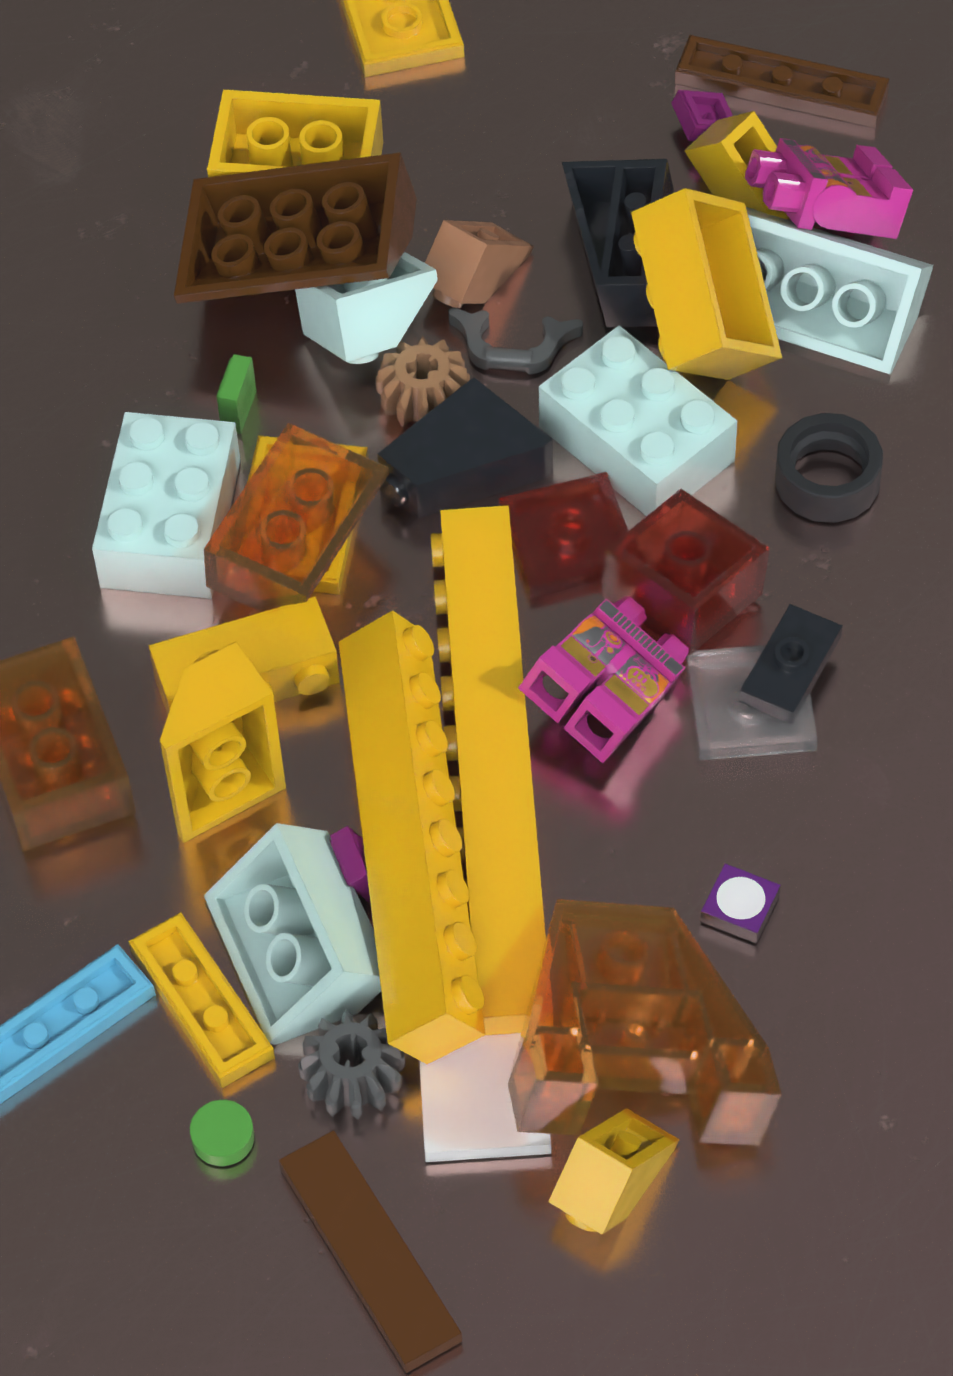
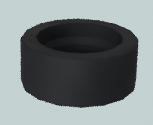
(835, 433)

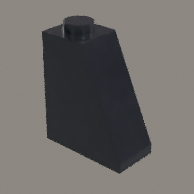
(464, 453)

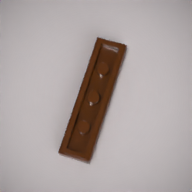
(782, 81)
(370, 1251)

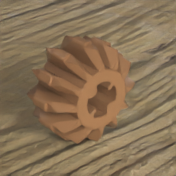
(419, 379)

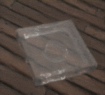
(730, 727)

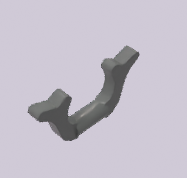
(529, 361)

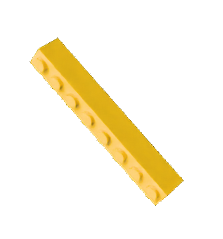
(411, 840)

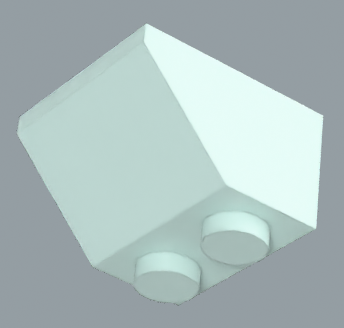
(366, 315)

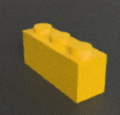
(284, 644)

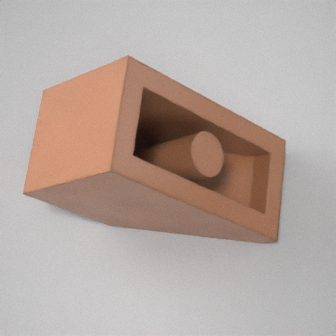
(473, 261)

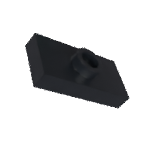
(790, 663)

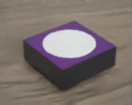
(740, 903)

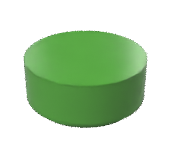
(222, 1132)

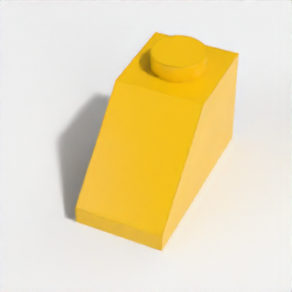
(723, 158)
(611, 1170)

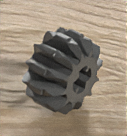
(345, 1084)

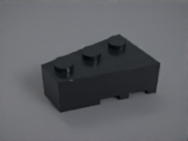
(603, 203)

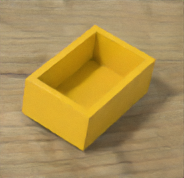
(705, 285)

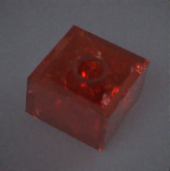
(686, 569)

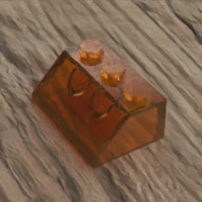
(290, 520)

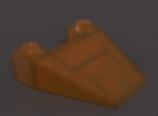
(640, 1009)

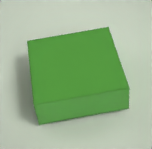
(237, 391)

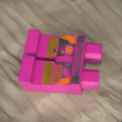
(834, 191)
(619, 658)

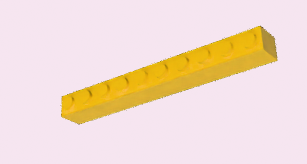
(491, 755)

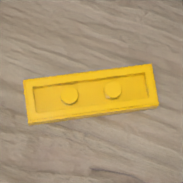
(201, 1000)

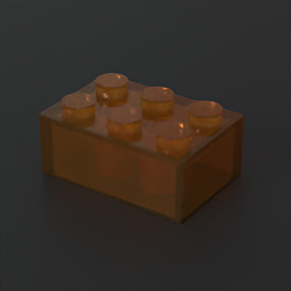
(57, 748)

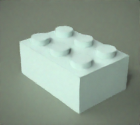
(636, 421)
(164, 503)

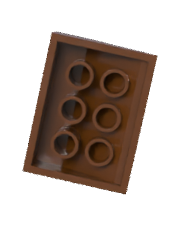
(295, 228)

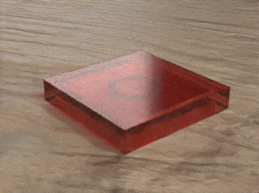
(564, 532)

